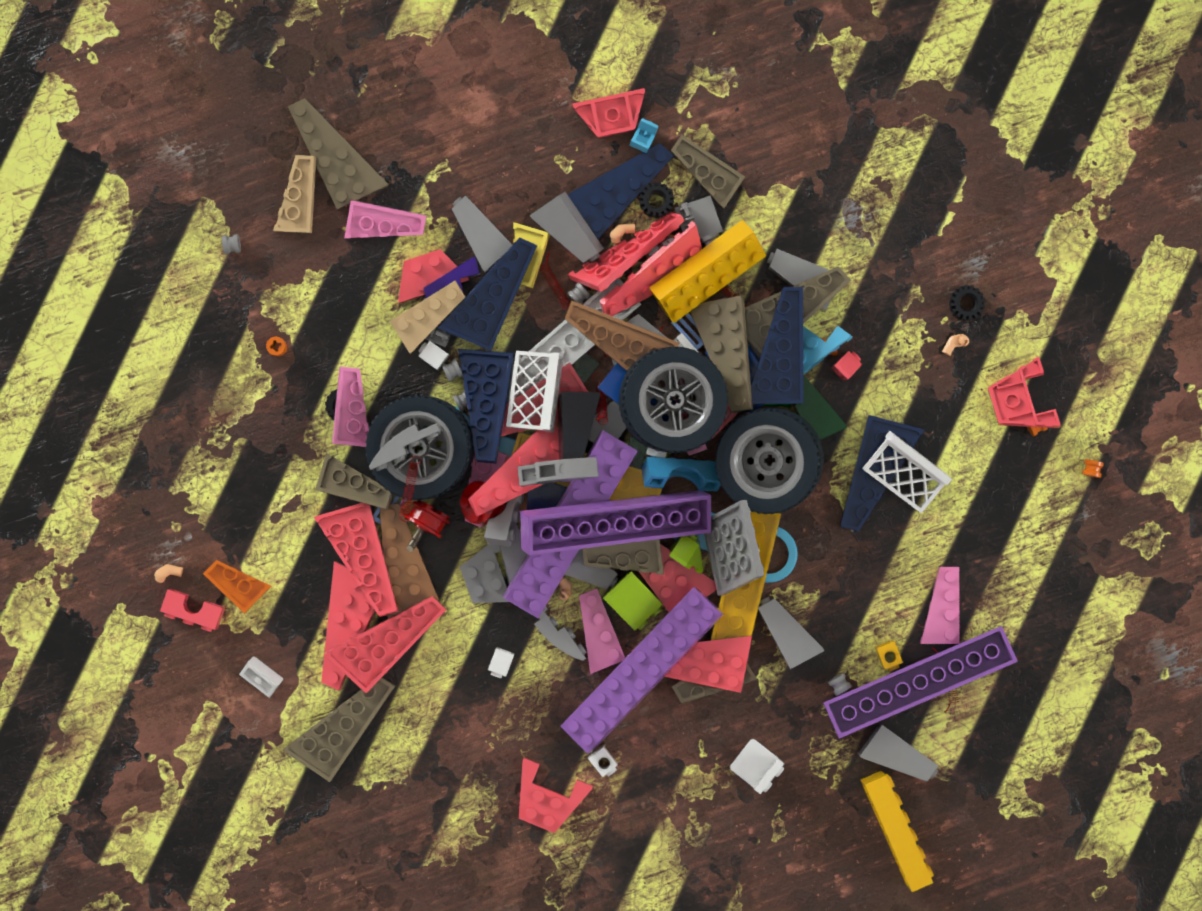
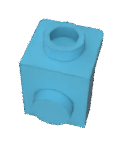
(644, 135)

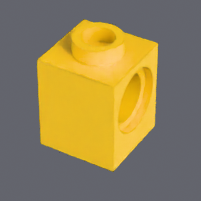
(882, 649)

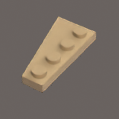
(298, 201)
(420, 320)

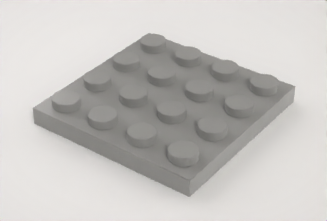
(733, 548)

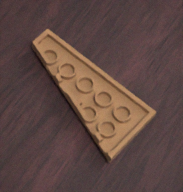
(614, 336)
(406, 569)

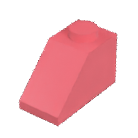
(847, 365)

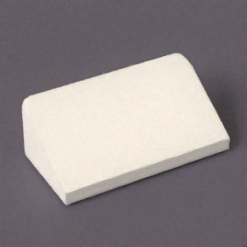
(261, 676)

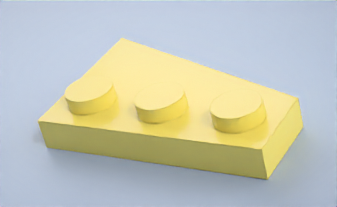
(538, 238)

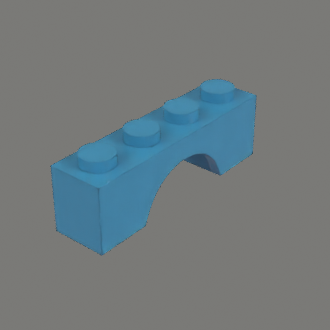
(701, 473)

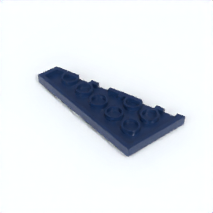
(612, 193)
(486, 391)

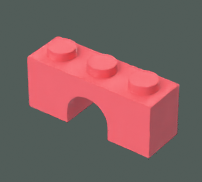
(176, 606)

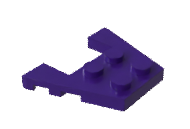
(464, 270)

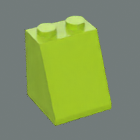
(633, 601)

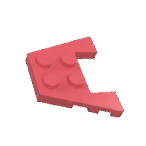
(1013, 402)
(544, 806)

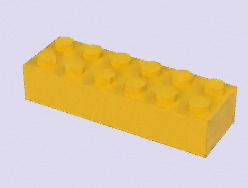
(708, 271)
(896, 830)

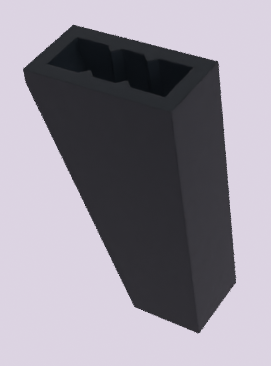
(575, 422)

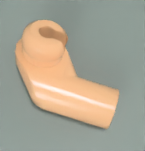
(620, 230)
(955, 341)
(166, 570)
(565, 589)

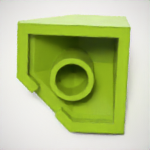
(688, 552)

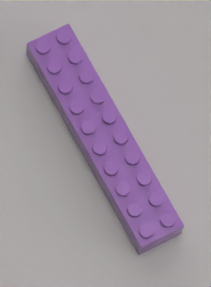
(615, 522)
(543, 572)
(642, 670)
(920, 682)

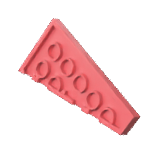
(359, 547)

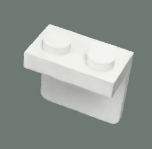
(757, 766)

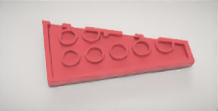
(625, 254)
(652, 270)
(569, 382)
(505, 481)
(676, 581)
(347, 617)
(379, 648)
(715, 663)

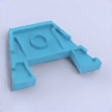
(816, 349)

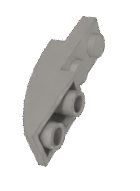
(396, 448)
(558, 471)
(561, 638)

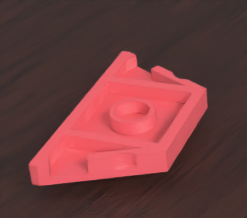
(611, 113)
(423, 271)

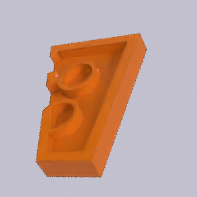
(236, 585)

